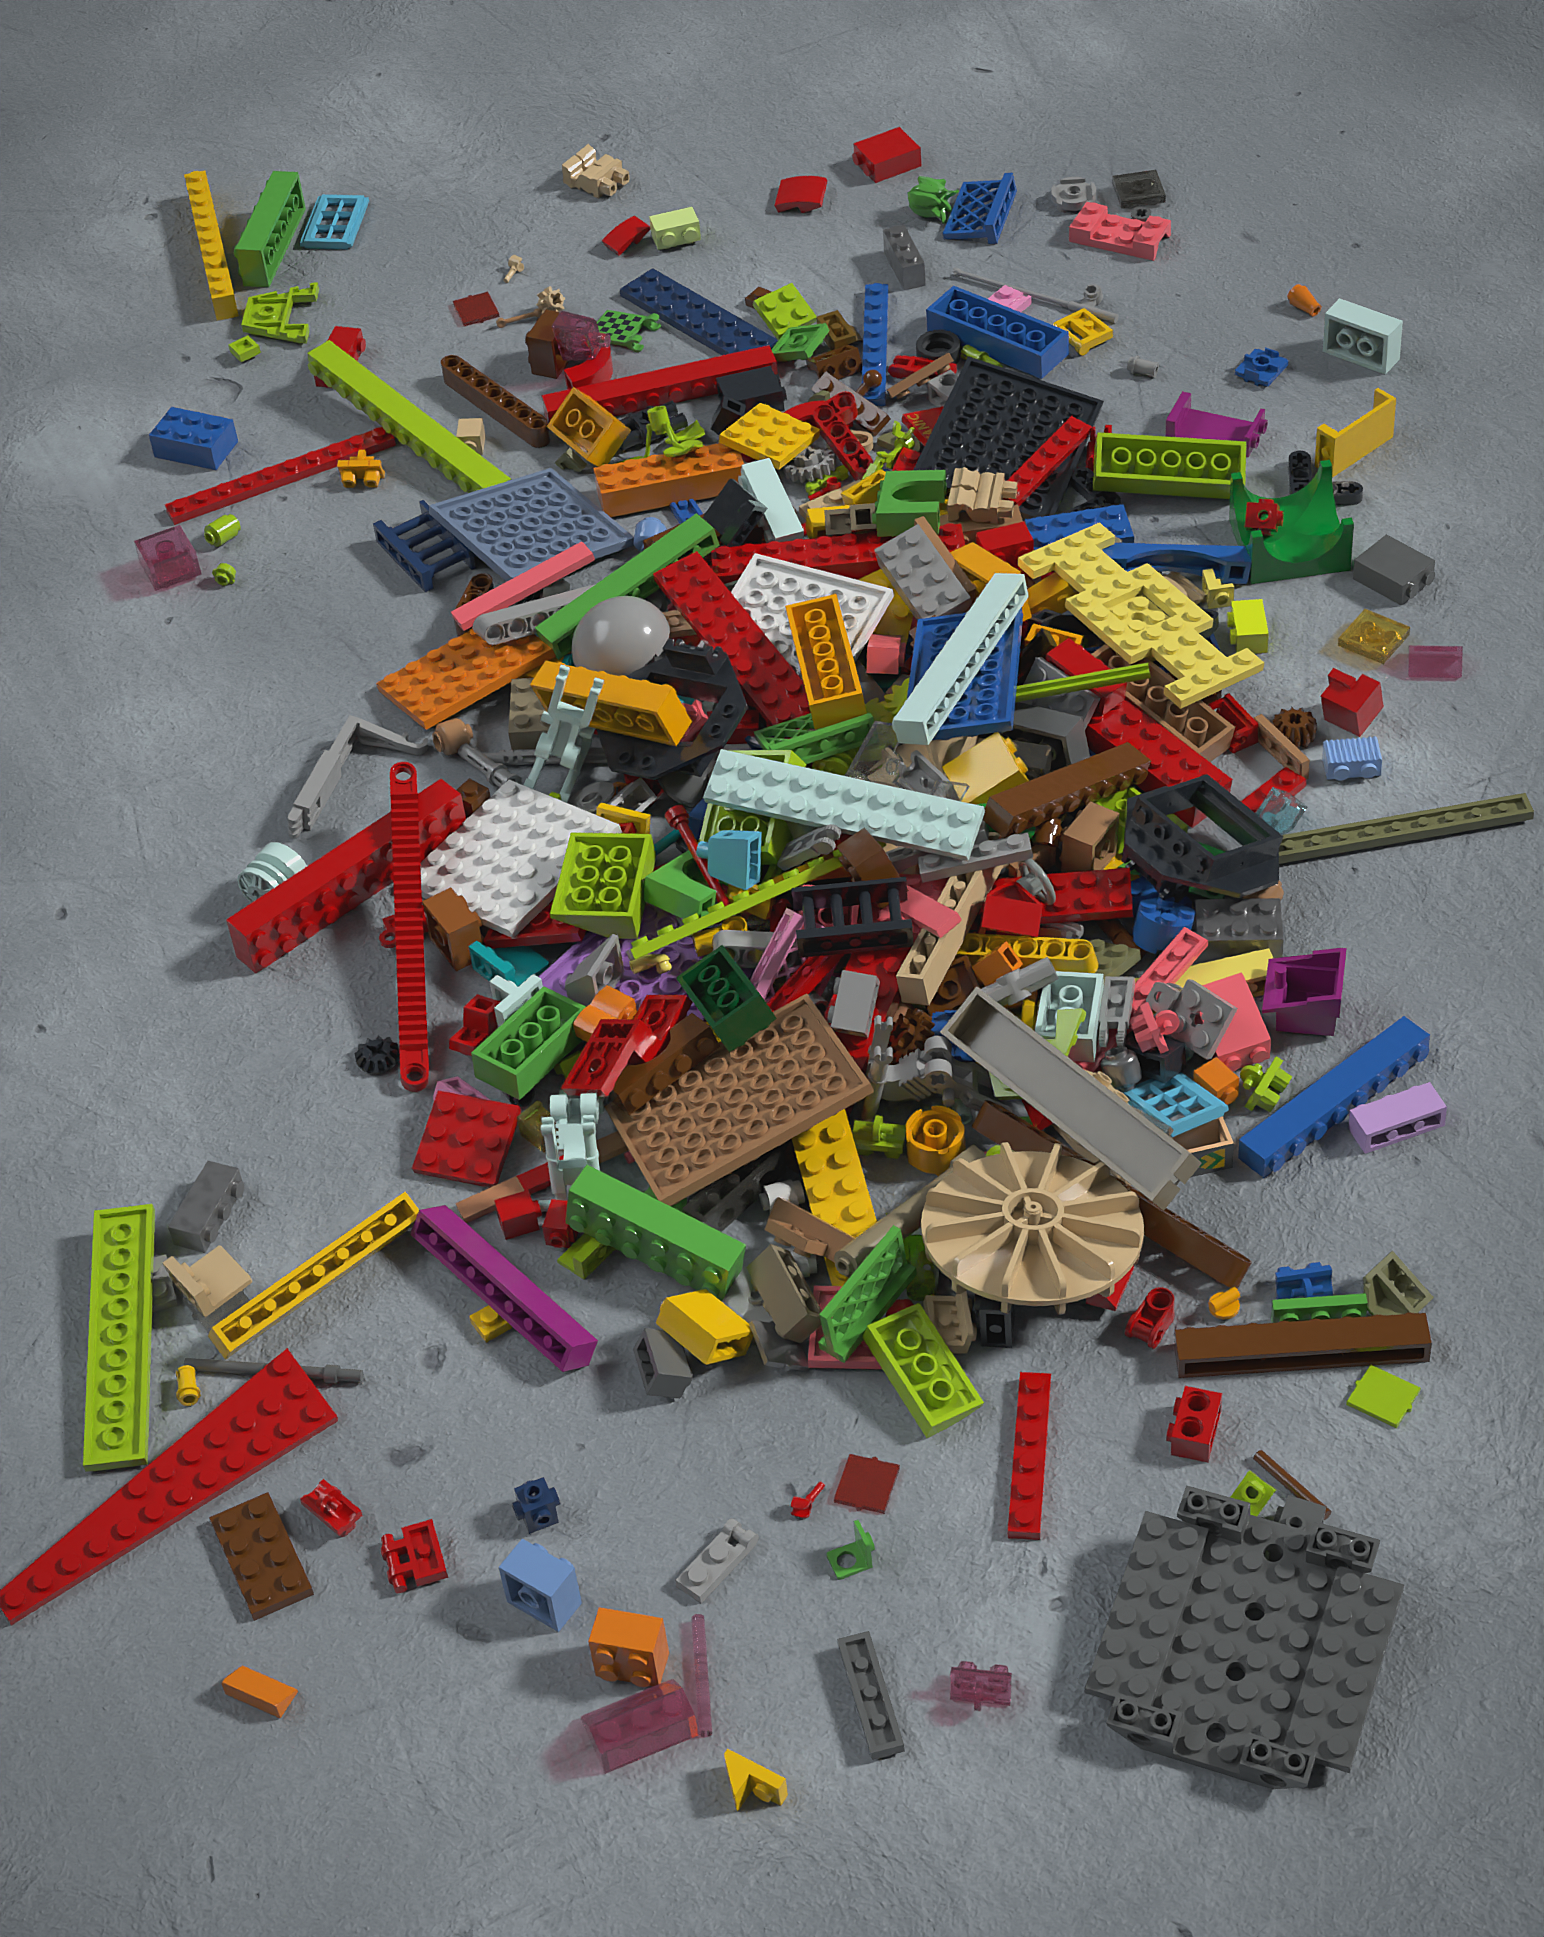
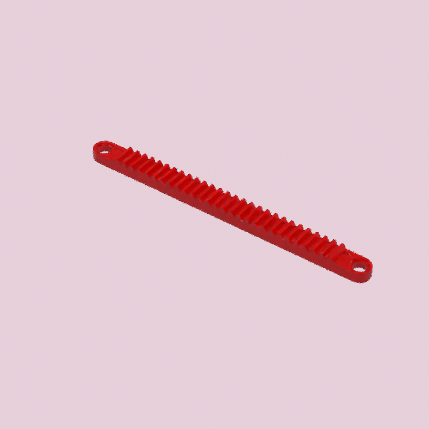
(409, 927)

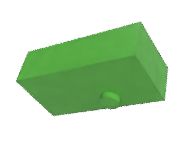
(528, 1043)

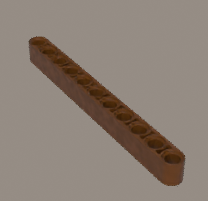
(1160, 1226)

